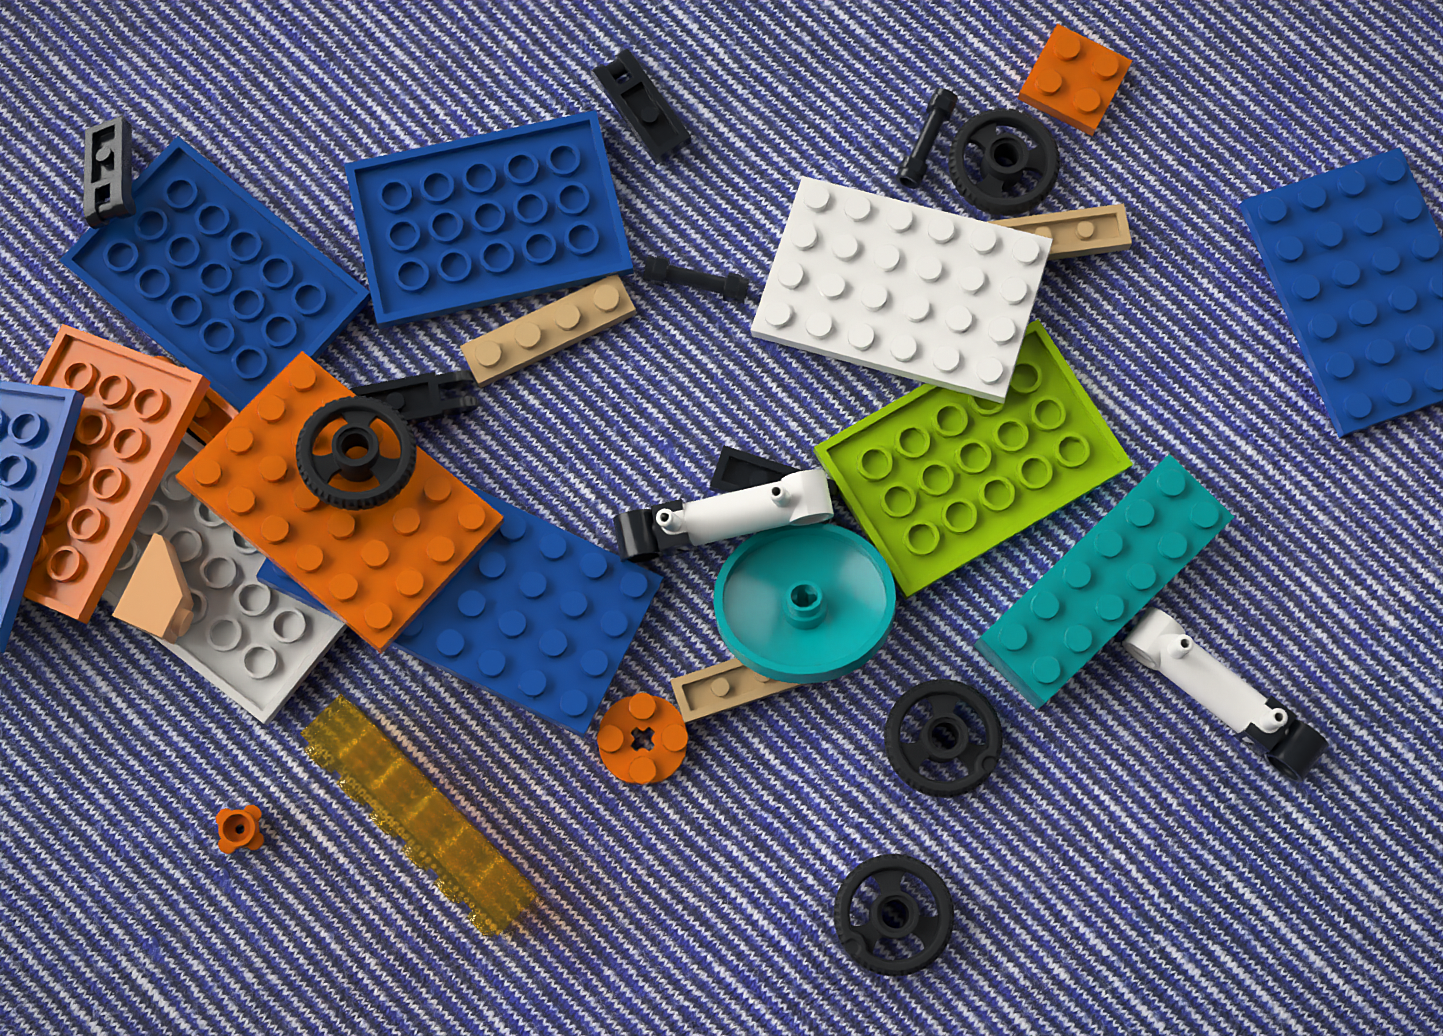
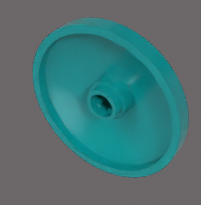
(804, 602)

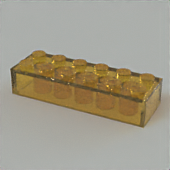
(418, 812)

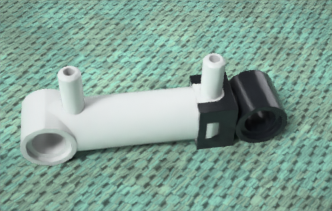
(682, 526)
(1259, 721)

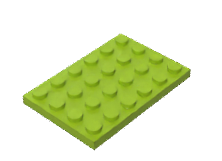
(961, 474)

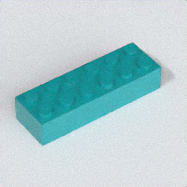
(1103, 581)

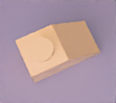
(157, 594)

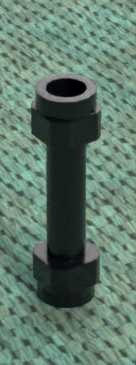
(939, 110)
(659, 271)

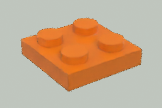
(1074, 79)

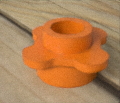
(227, 824)

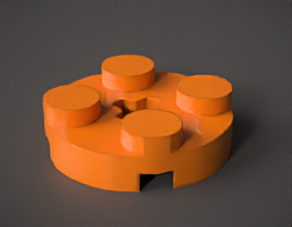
(642, 713)

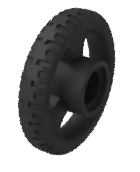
(988, 193)
(359, 414)
(978, 759)
(861, 940)

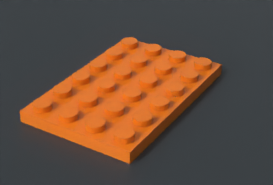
(117, 456)
(363, 564)

